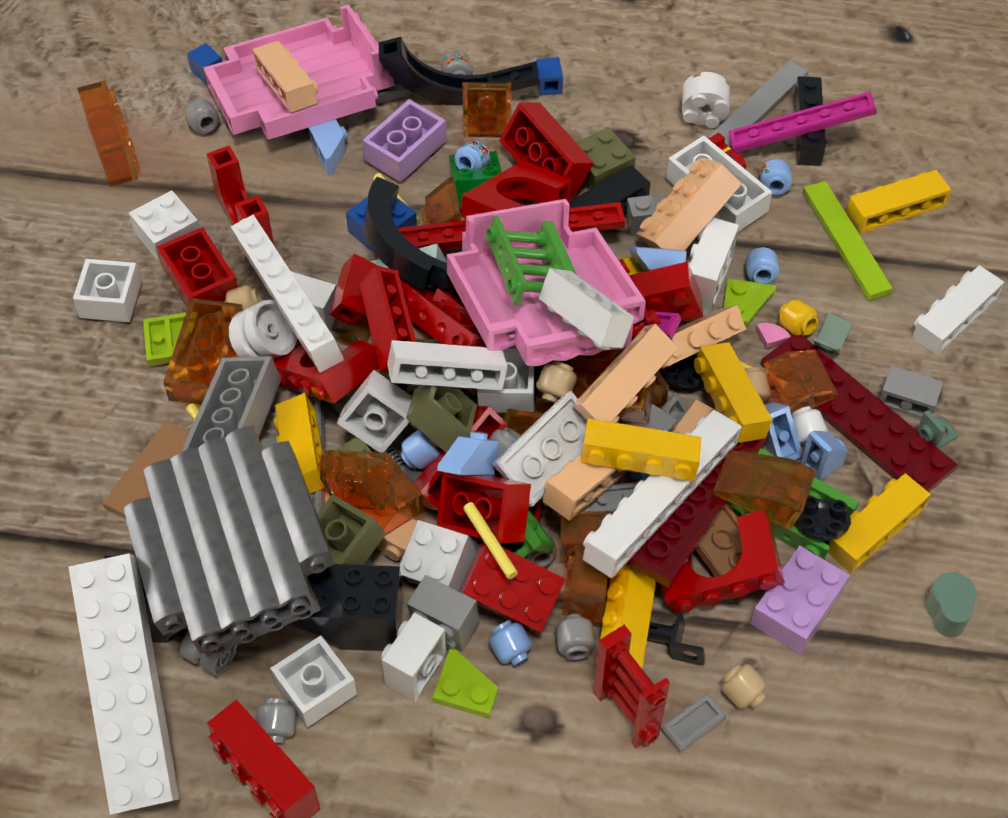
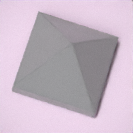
(675, 407)

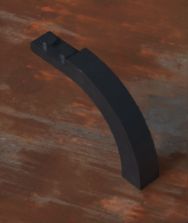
(444, 86)
(394, 248)

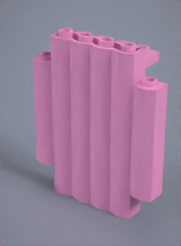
(338, 59)
(530, 325)

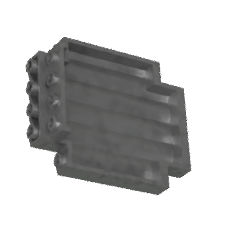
(228, 541)

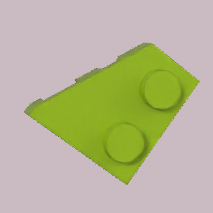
(748, 296)
(464, 687)

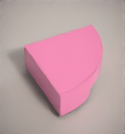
(771, 334)

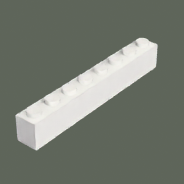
(287, 294)
(656, 500)

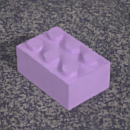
(404, 140)
(802, 603)

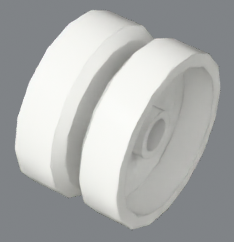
(261, 332)

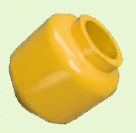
(798, 318)

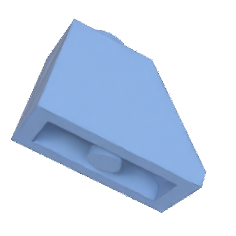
(328, 143)
(656, 258)
(782, 433)
(823, 453)
(470, 456)

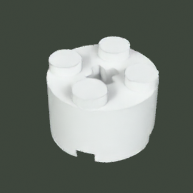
(706, 99)

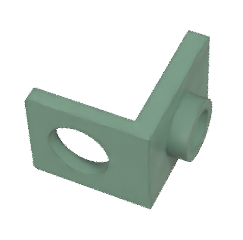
(833, 334)
(933, 430)

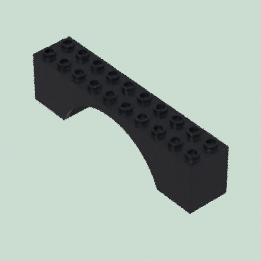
(357, 606)

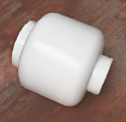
(806, 421)

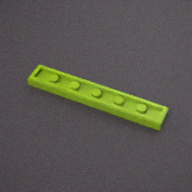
(847, 241)

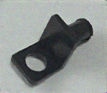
(673, 636)

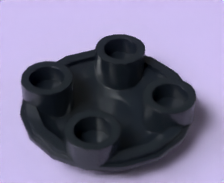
(682, 373)
(823, 519)

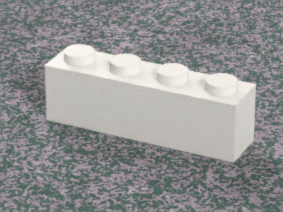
(586, 309)
(957, 309)
(446, 365)

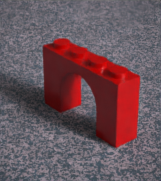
(517, 182)
(231, 191)
(347, 300)
(301, 374)
(756, 570)

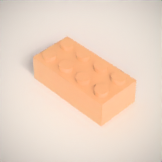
(689, 206)

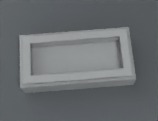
(693, 723)

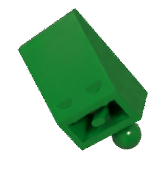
(468, 179)

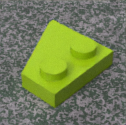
(161, 337)

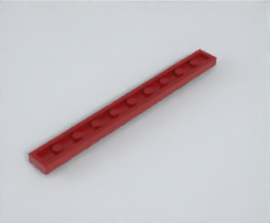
(449, 234)

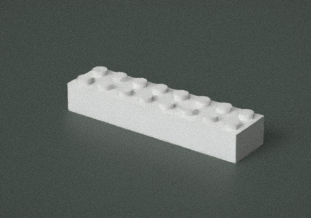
(123, 684)

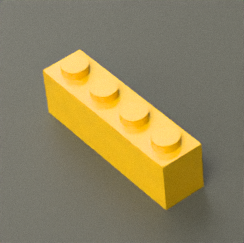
(898, 201)
(732, 390)
(299, 425)
(641, 449)
(879, 522)
(630, 604)

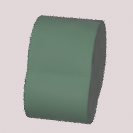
(951, 603)

